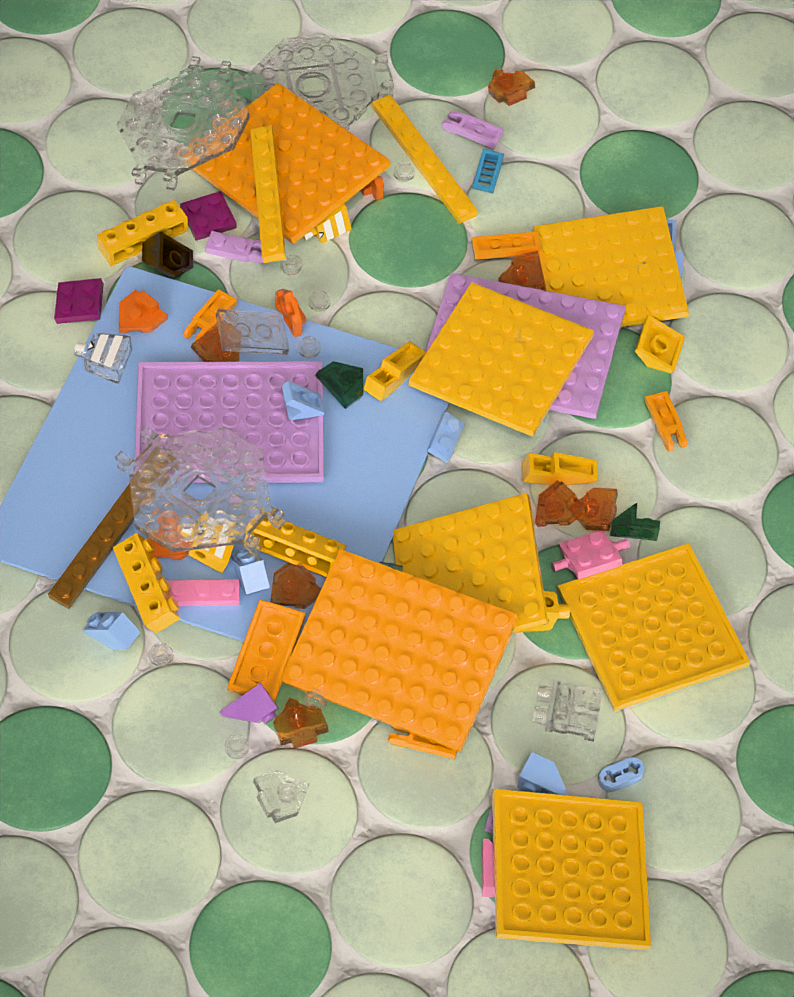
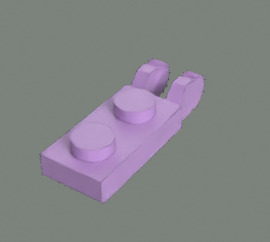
(473, 129)
(234, 247)

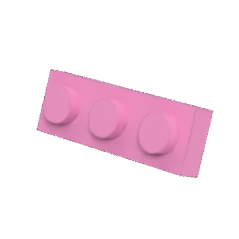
(205, 592)

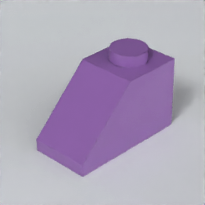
(253, 706)

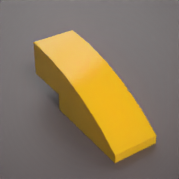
(394, 371)
(560, 467)

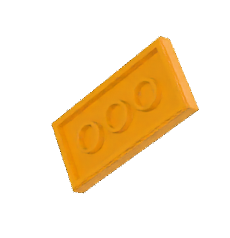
(266, 648)

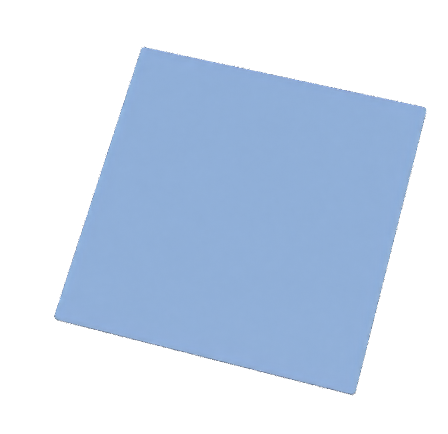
(74, 480)

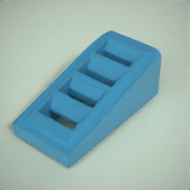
(490, 156)

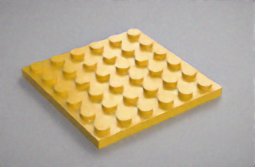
(601, 261)
(490, 372)
(481, 554)
(652, 626)
(570, 870)

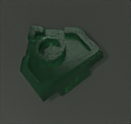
(343, 382)

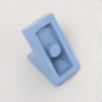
(301, 402)

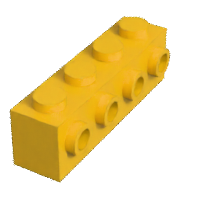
(127, 238)
(298, 546)
(147, 583)

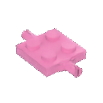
(590, 554)

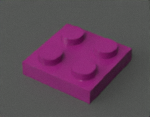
(208, 215)
(79, 300)

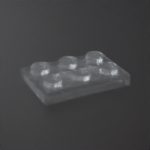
(252, 331)

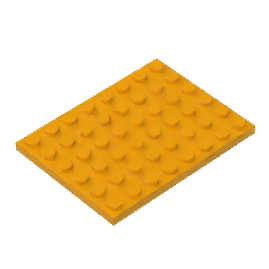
(315, 157)
(400, 649)

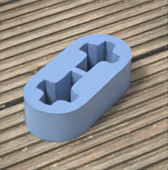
(620, 771)

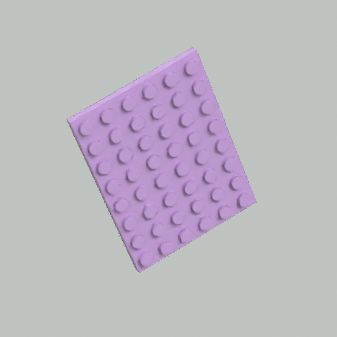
(587, 381)
(242, 398)

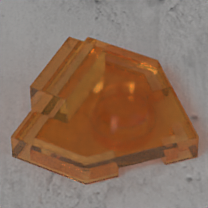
(510, 86)
(525, 272)
(210, 348)
(558, 506)
(600, 509)
(294, 586)
(299, 724)

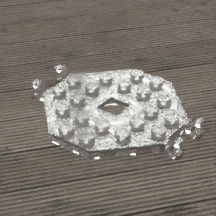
(345, 73)
(195, 93)
(222, 518)

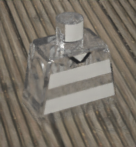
(105, 355)

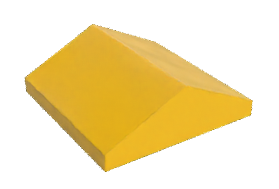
(659, 345)

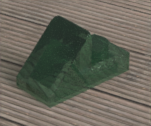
(628, 526)

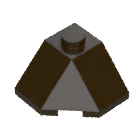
(167, 255)

